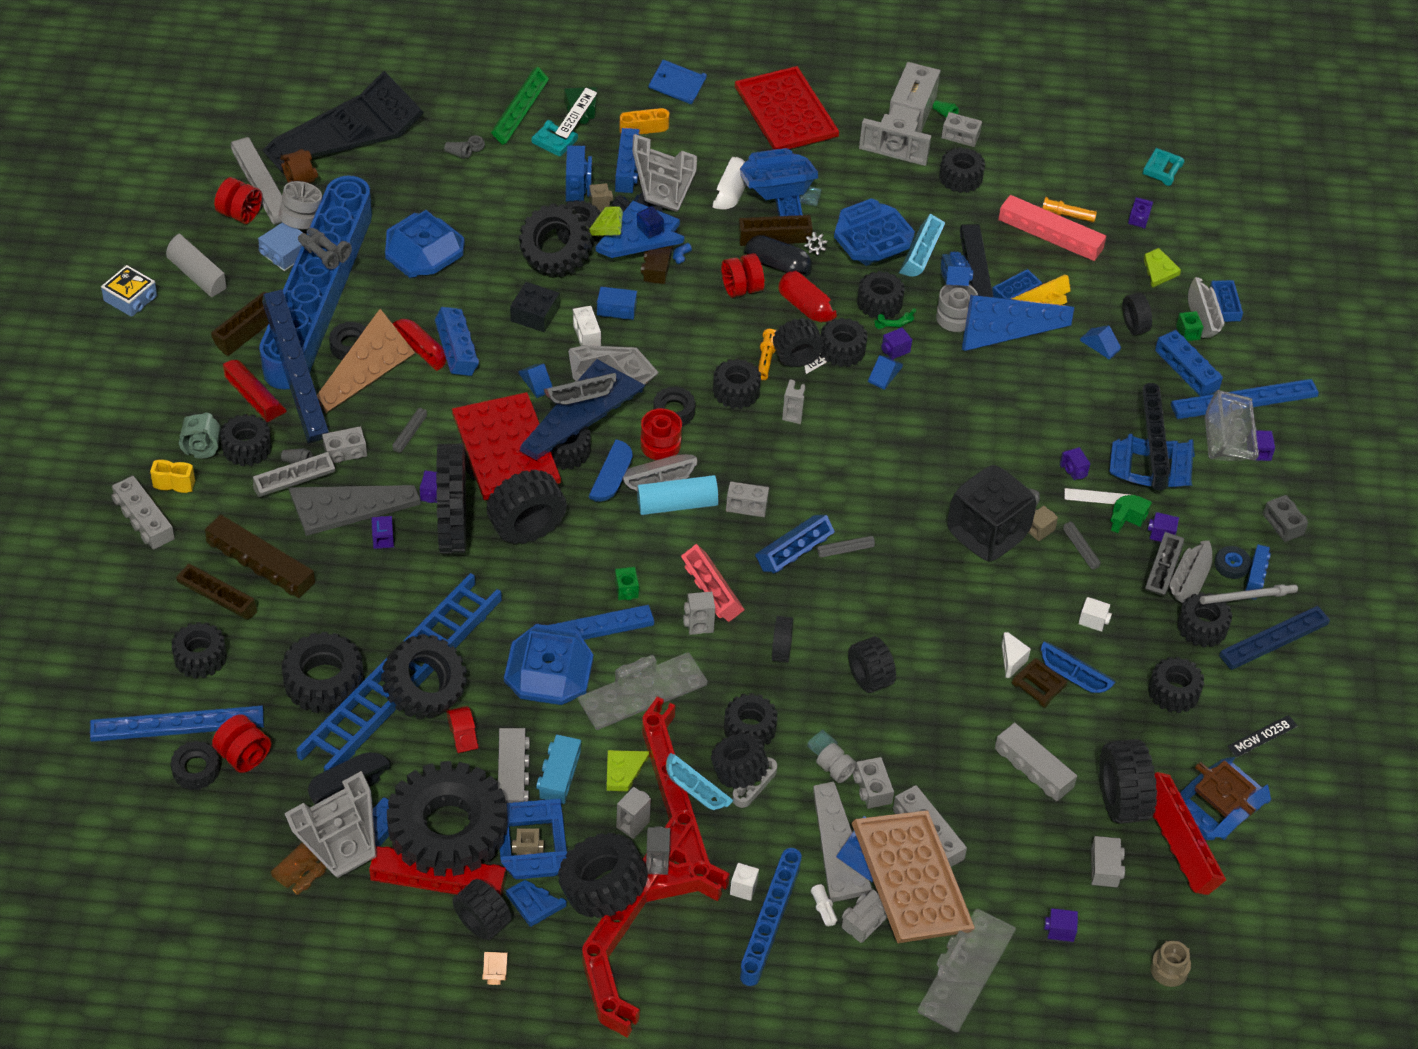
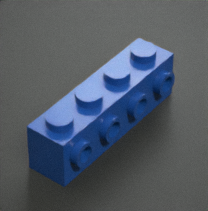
(626, 165)
(956, 269)
(456, 341)
(1188, 363)
(794, 543)

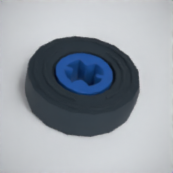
(1229, 570)

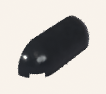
(779, 254)
(331, 780)

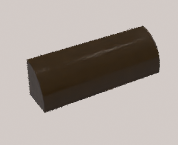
(782, 228)
(241, 326)
(217, 591)

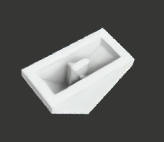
(1014, 654)

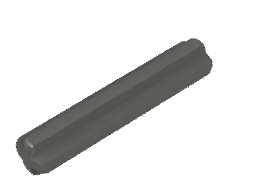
(409, 430)
(1081, 545)
(845, 546)

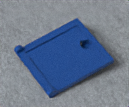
(678, 81)

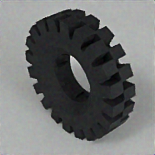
(451, 498)
(440, 788)

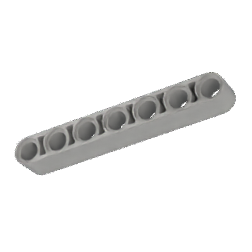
(258, 176)

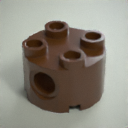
(298, 167)

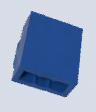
(577, 173)

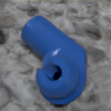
(680, 251)

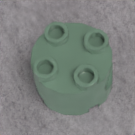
(200, 435)

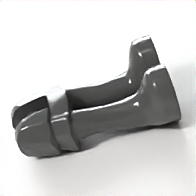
(335, 253)

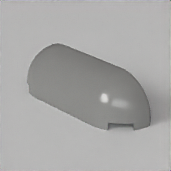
(1207, 306)
(662, 470)
(1191, 571)

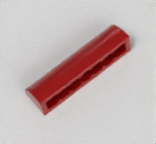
(253, 390)

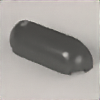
(581, 389)

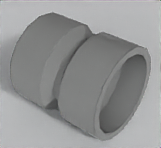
(834, 761)

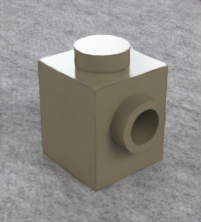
(600, 196)
(1043, 523)

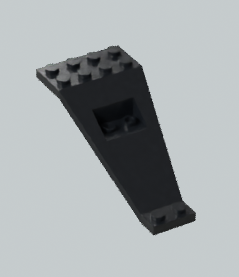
(372, 117)

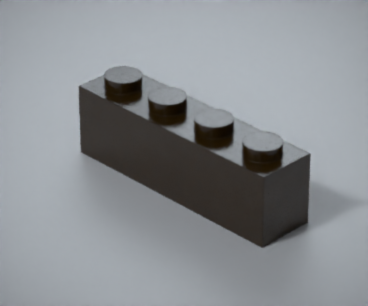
(657, 264)

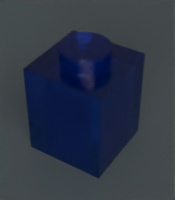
(650, 222)

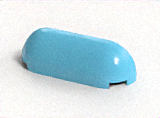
(695, 784)

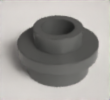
(477, 143)

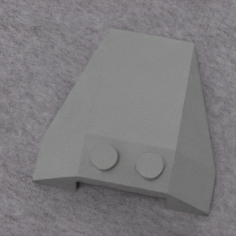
(661, 175)
(625, 359)
(339, 827)

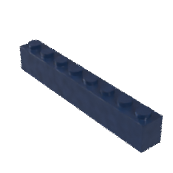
(294, 366)

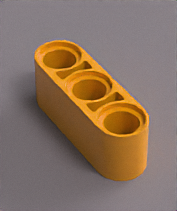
(646, 120)

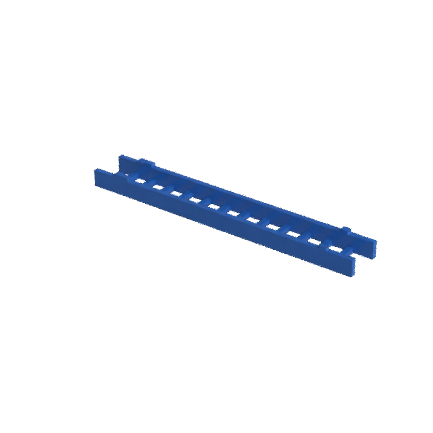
(371, 682)

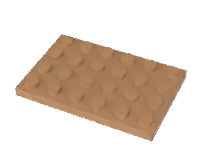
(912, 876)

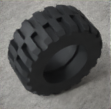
(546, 220)
(526, 506)
(317, 651)
(441, 659)
(1128, 781)
(613, 890)

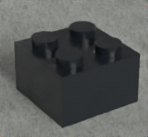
(535, 307)

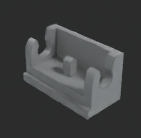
(793, 403)

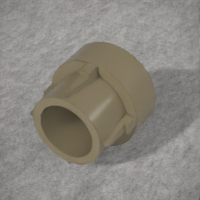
(1171, 964)

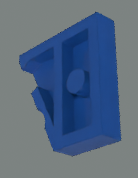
(534, 902)

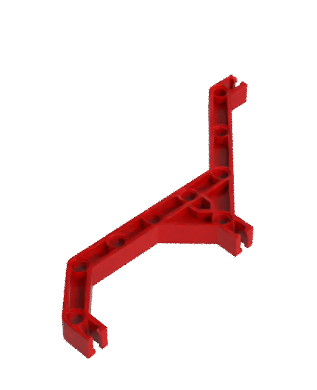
(684, 848)

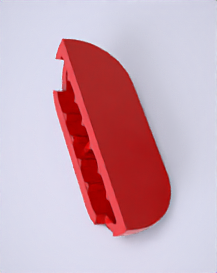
(806, 297)
(421, 343)

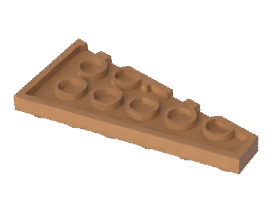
(371, 357)

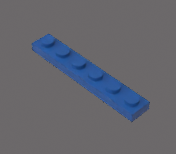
(610, 622)

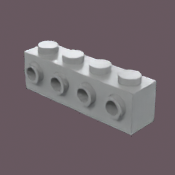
(142, 512)
(914, 801)

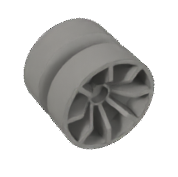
(299, 204)
(953, 306)

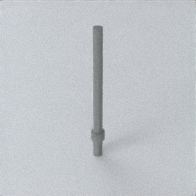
(1277, 590)

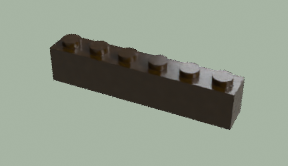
(259, 556)

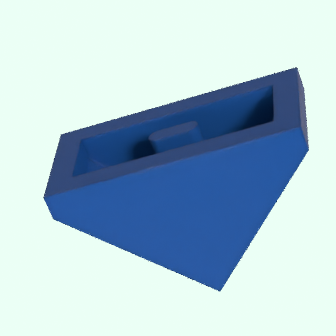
(1102, 340)
(884, 371)
(536, 379)

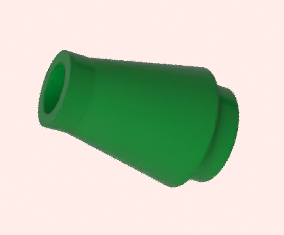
(945, 107)

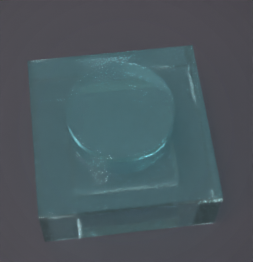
(811, 196)
(820, 741)

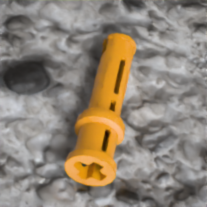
(1063, 209)
(764, 369)

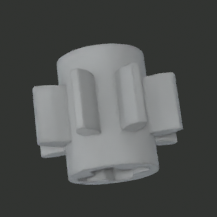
(821, 242)

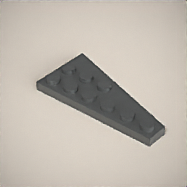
(334, 507)

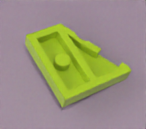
(608, 222)
(1160, 267)
(624, 768)

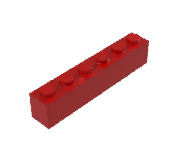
(1185, 838)
(391, 869)

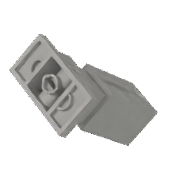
(910, 106)

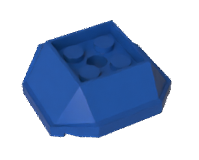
(778, 173)
(872, 232)
(422, 244)
(554, 681)

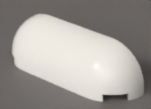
(730, 186)

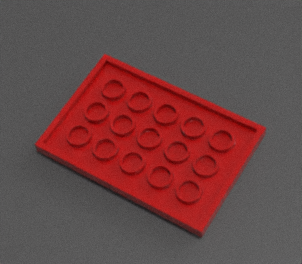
(786, 108)
(493, 438)

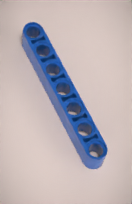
(768, 924)

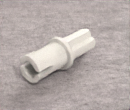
(824, 905)

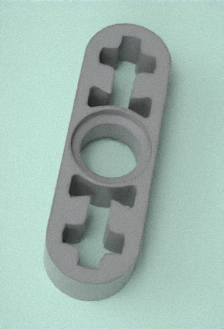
(754, 791)

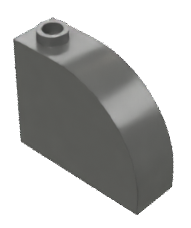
(1165, 564)

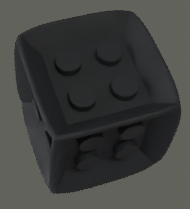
(991, 513)

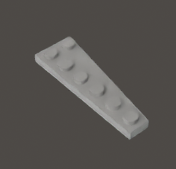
(834, 831)

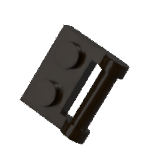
(1042, 677)

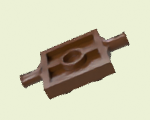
(1225, 788)

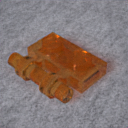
(295, 865)

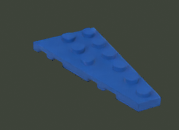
(1002, 319)

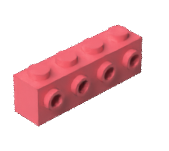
(710, 580)

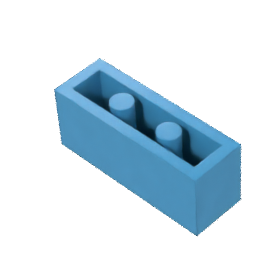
(559, 768)

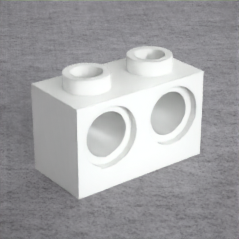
(586, 326)

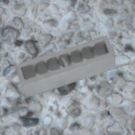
(196, 265)
(293, 474)

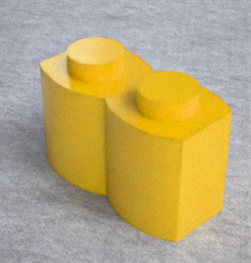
(173, 476)

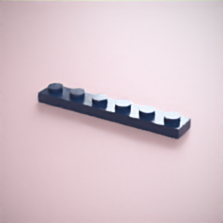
(1274, 637)

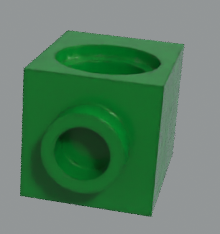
(1190, 326)
(626, 583)

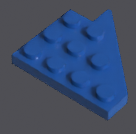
(634, 240)

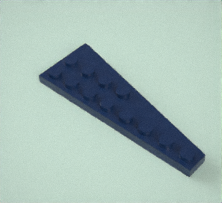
(572, 417)

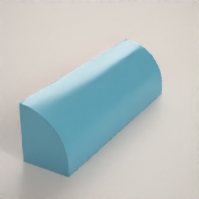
(922, 246)
(677, 495)

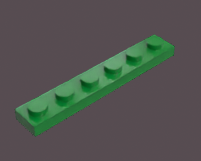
(519, 105)

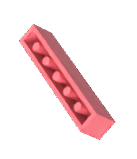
(1052, 227)

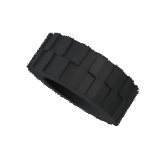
(1137, 313)
(343, 331)
(678, 395)
(782, 639)
(200, 779)

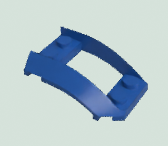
(1180, 453)
(1206, 824)
(541, 863)

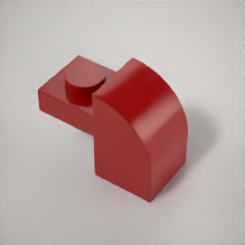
(462, 727)

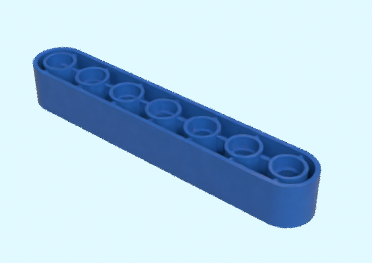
(311, 287)

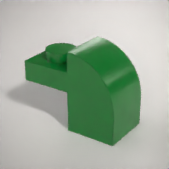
(1130, 509)

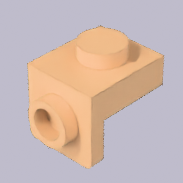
(495, 967)

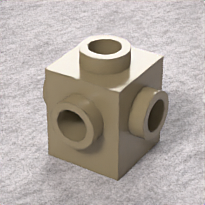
(527, 842)

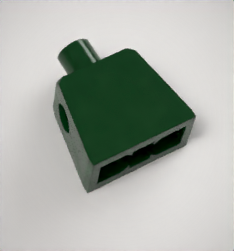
(571, 96)

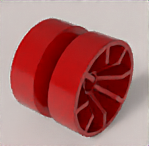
(238, 200)
(742, 275)
(661, 434)
(241, 743)

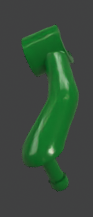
(905, 319)

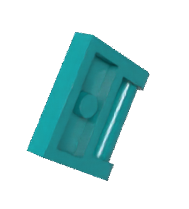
(552, 142)
(1157, 164)

